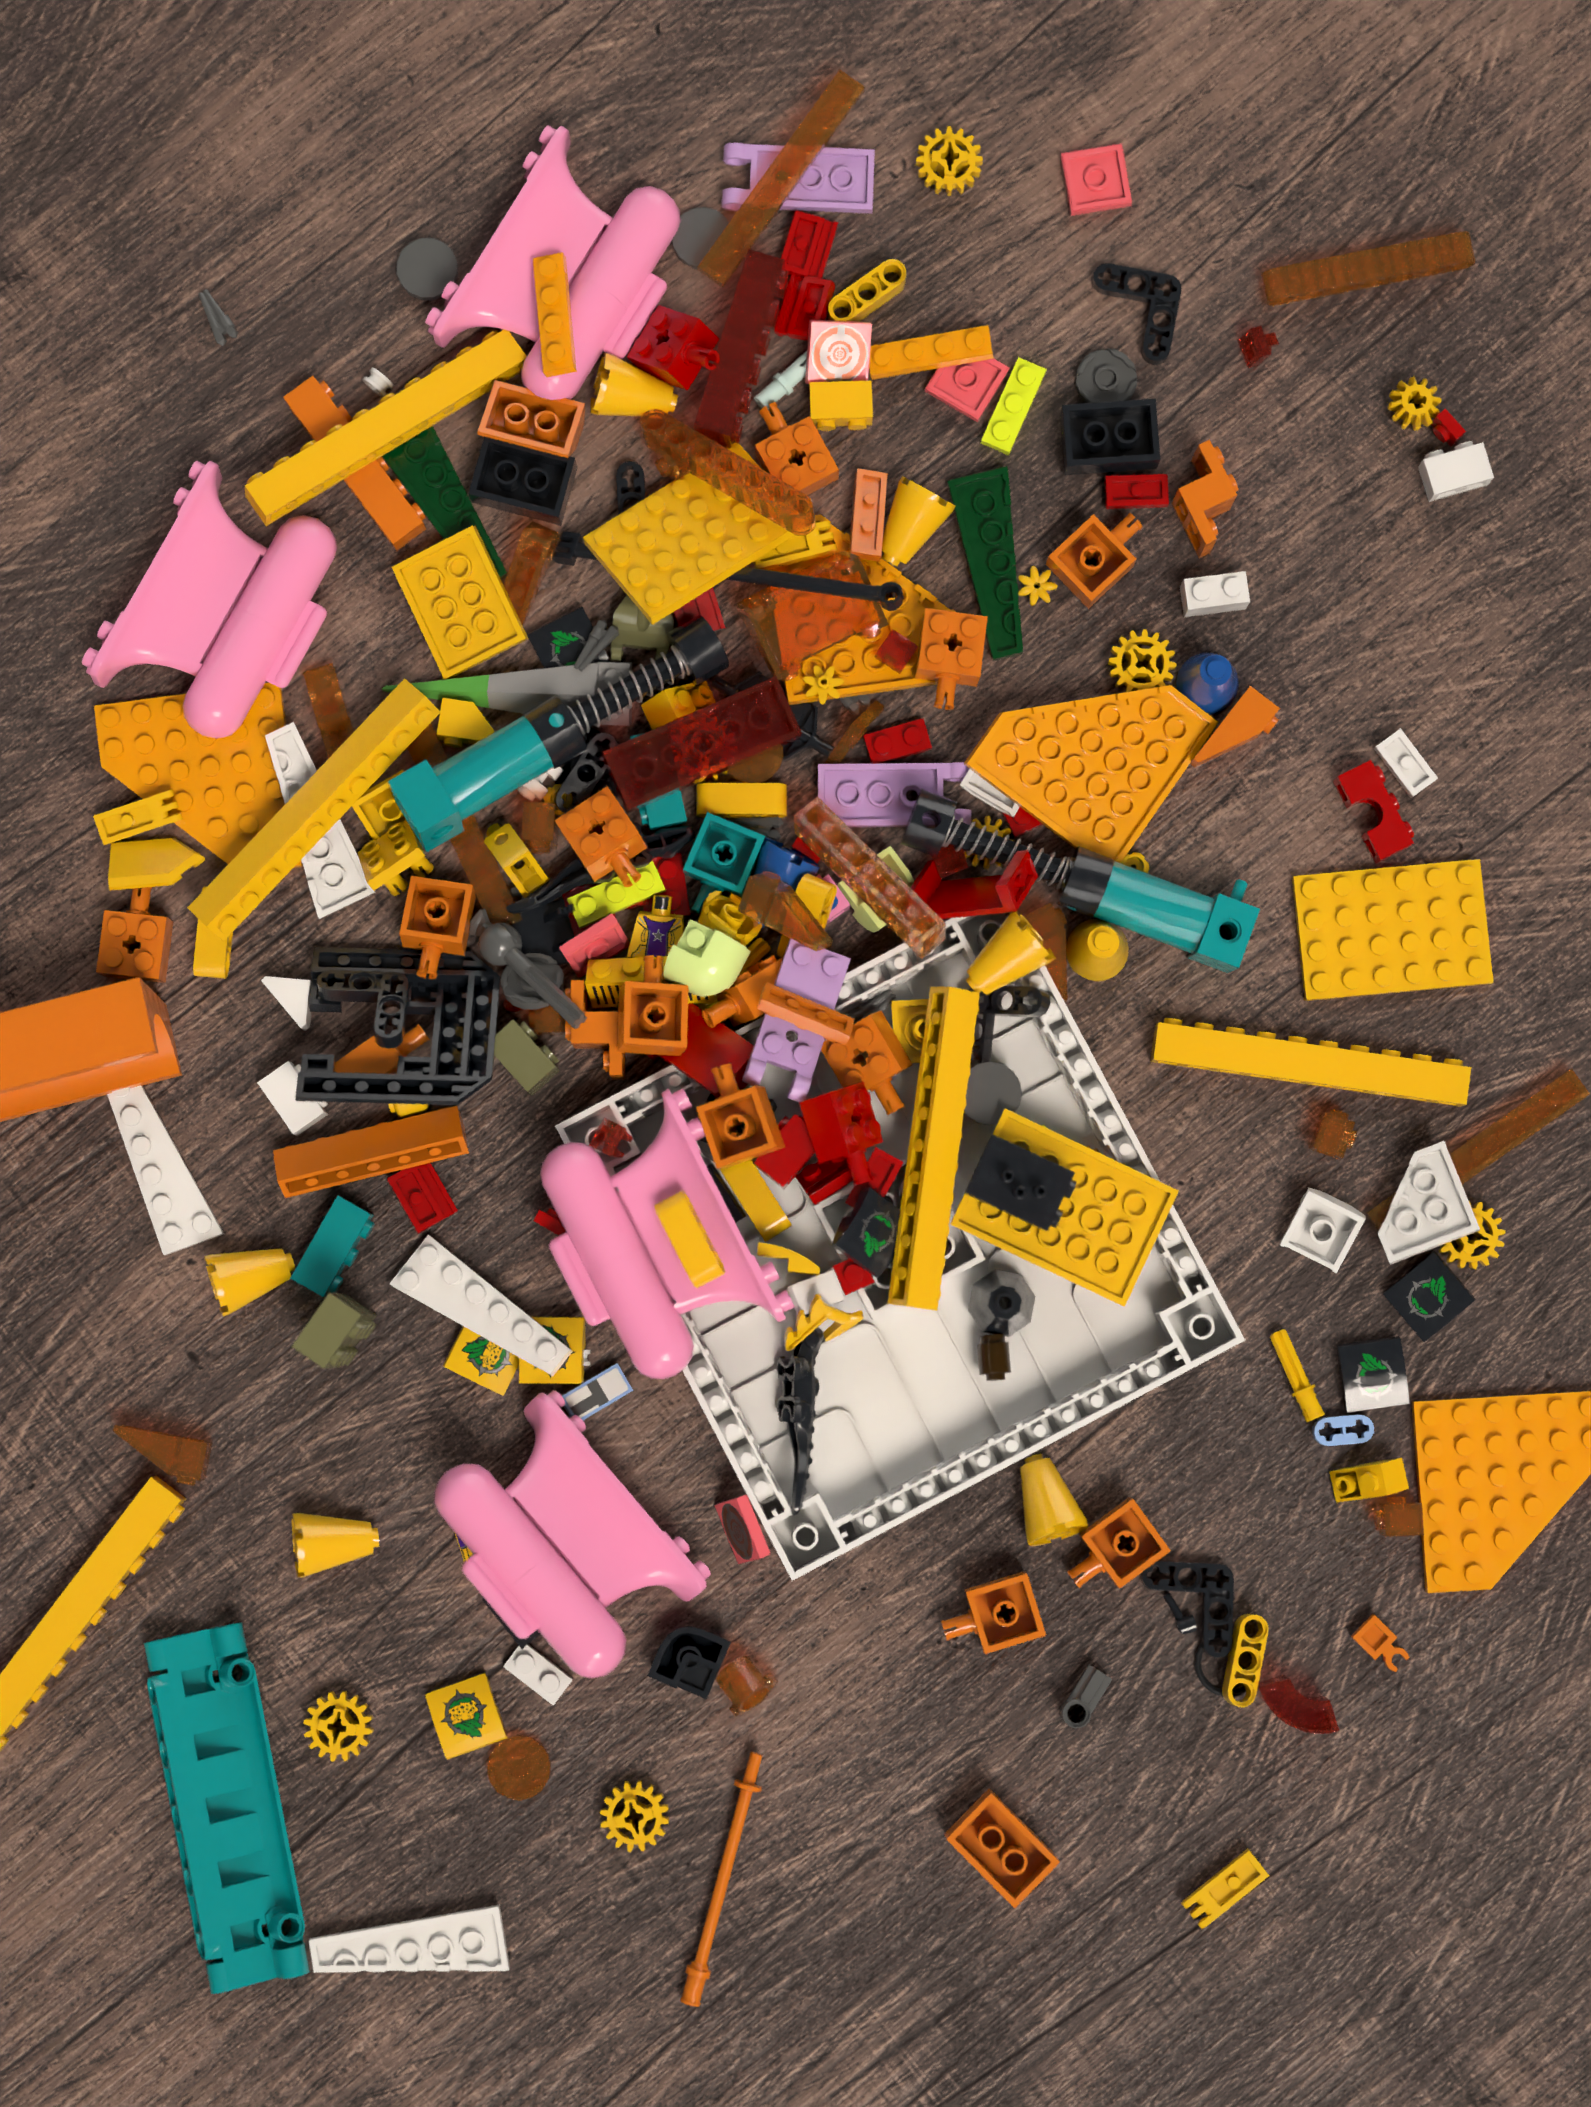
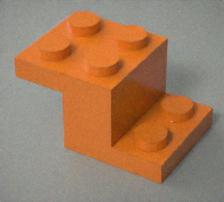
(1205, 498)
(597, 1032)

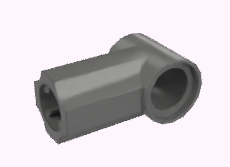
(1087, 1694)

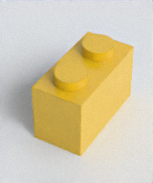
(841, 404)

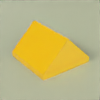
(378, 809)

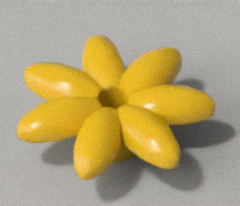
(1036, 580)
(819, 688)

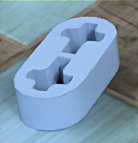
(1342, 1422)

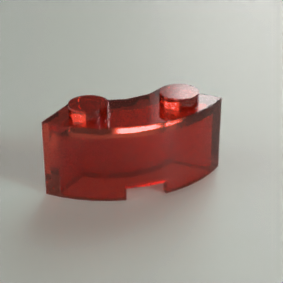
(1295, 1709)

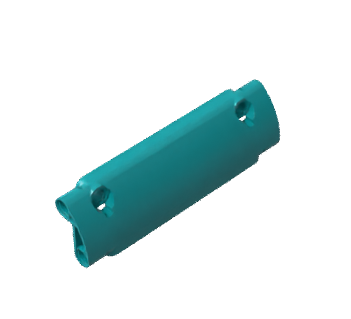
(226, 1808)

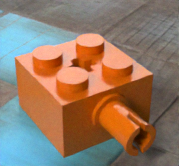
(798, 442)
(1096, 542)
(945, 666)
(603, 837)
(122, 929)
(431, 934)
(742, 998)
(664, 1001)
(375, 1059)
(884, 1059)
(725, 1114)
(1119, 1563)
(994, 1631)

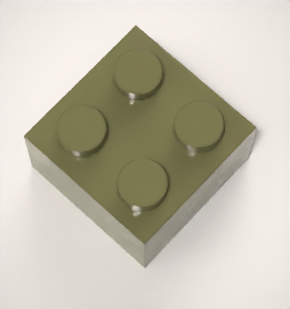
(523, 1058)

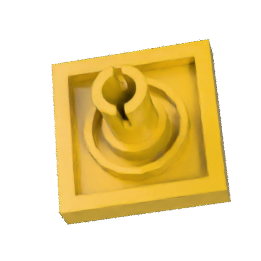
(909, 1025)

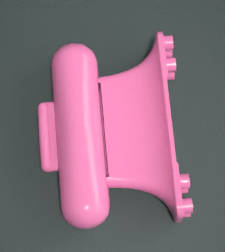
(606, 268)
(221, 607)
(621, 1255)
(562, 1542)

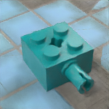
(704, 862)

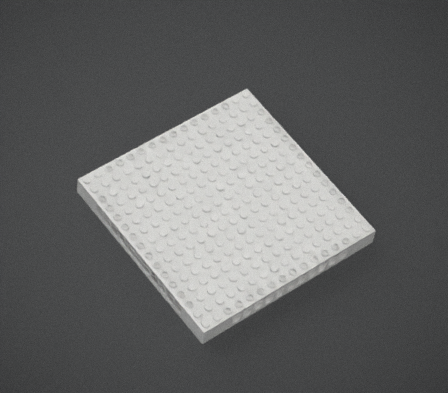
(902, 1388)

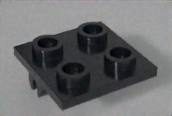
(546, 929)

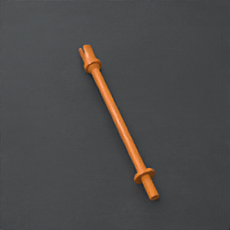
(698, 1970)

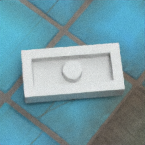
(1405, 763)
(538, 1673)

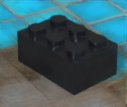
(1110, 436)
(522, 481)

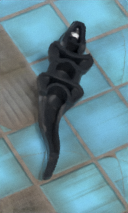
(662, 843)
(798, 1407)

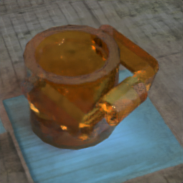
(745, 1685)

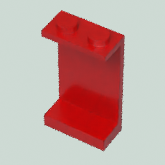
(978, 894)
(710, 1049)

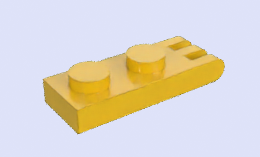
(799, 548)
(136, 817)
(1226, 1888)

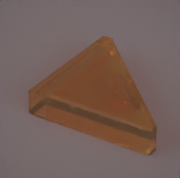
(855, 733)

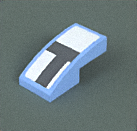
(597, 1393)

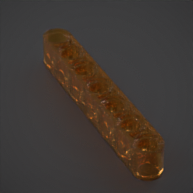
(1368, 268)
(729, 472)

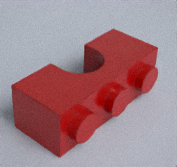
(1366, 786)

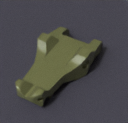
(638, 632)

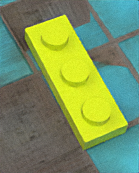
(1013, 406)
(613, 896)

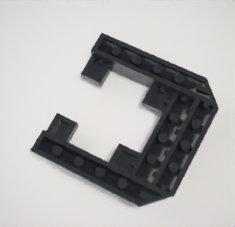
(463, 1031)

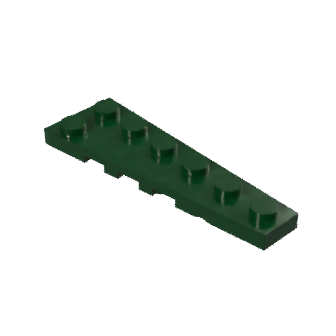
(436, 488)
(987, 538)

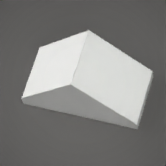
(293, 996)
(823, 1284)

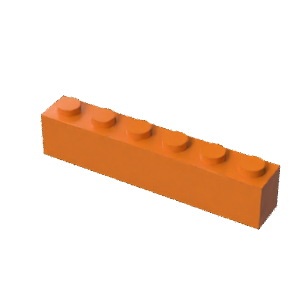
(371, 484)
(370, 1151)

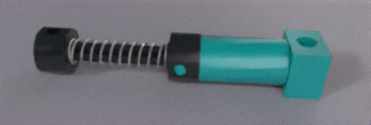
(540, 740)
(1104, 888)

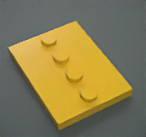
(459, 602)

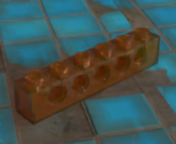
(869, 877)

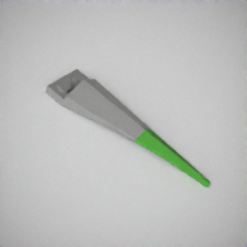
(529, 688)

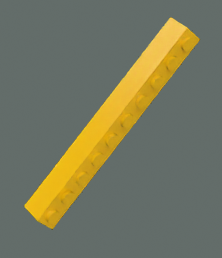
(384, 426)
(314, 809)
(1311, 1064)
(933, 1148)
(85, 1599)

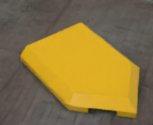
(149, 863)

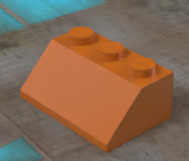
(532, 421)

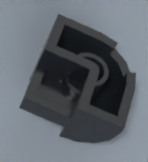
(690, 1660)

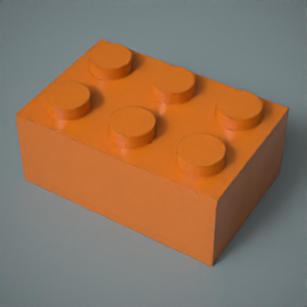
(1002, 1848)

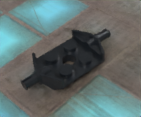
(804, 713)

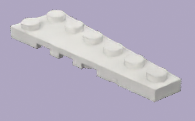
(333, 863)
(168, 1188)
(459, 1293)
(441, 1943)

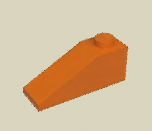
(1243, 724)

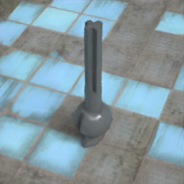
(502, 945)

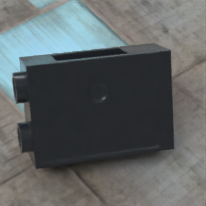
(1021, 1183)

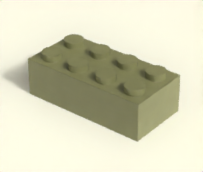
(335, 1331)

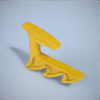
(818, 1313)

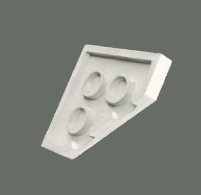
(1427, 1207)

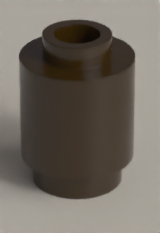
(993, 1357)

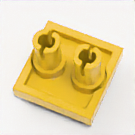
(392, 854)

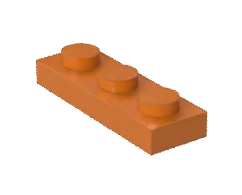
(868, 514)
(805, 1014)

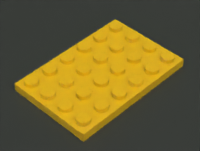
(681, 543)
(1392, 930)
(1103, 1225)

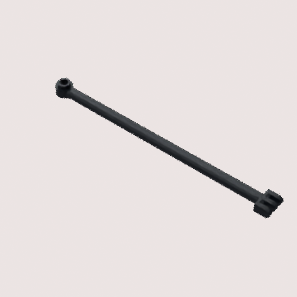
(571, 548)

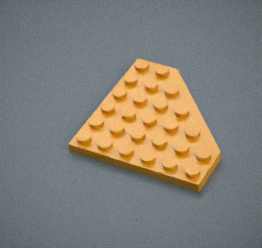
(855, 656)
(1094, 763)
(220, 784)
(1494, 1479)

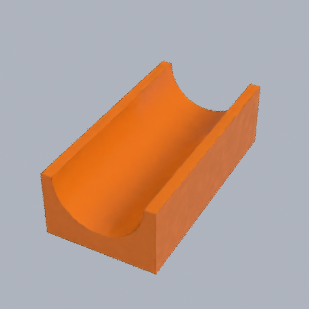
(84, 1047)

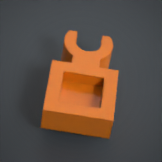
(1378, 1640)

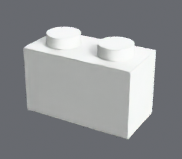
(1455, 471)
(1214, 594)
(281, 1091)

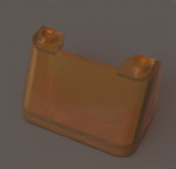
(800, 624)

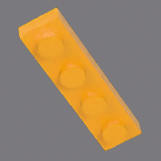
(554, 314)
(930, 352)

